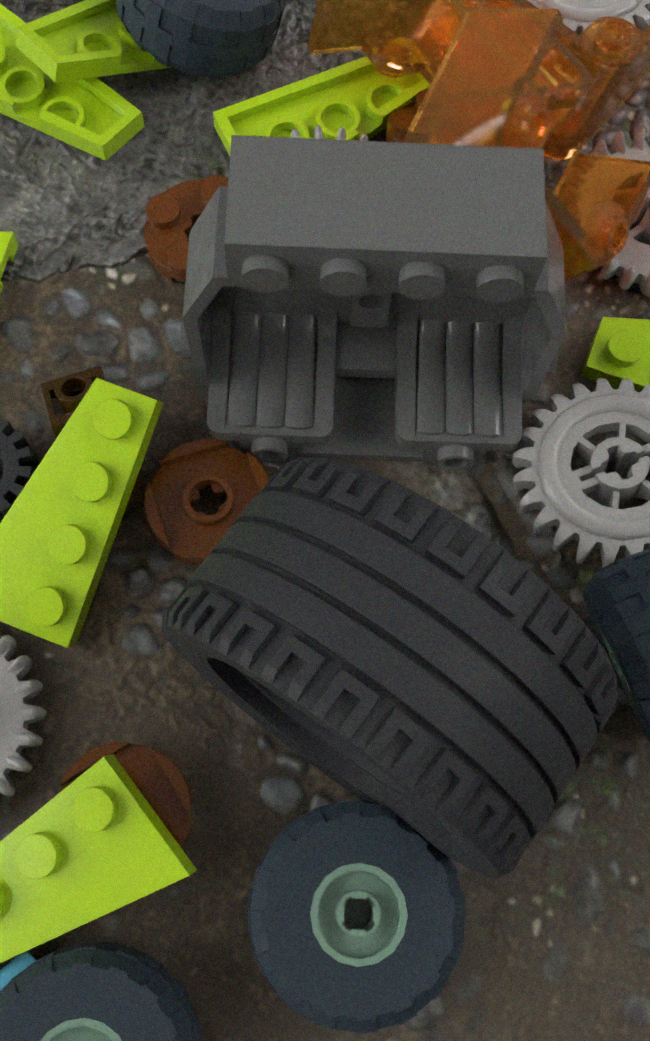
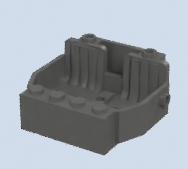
(374, 299)

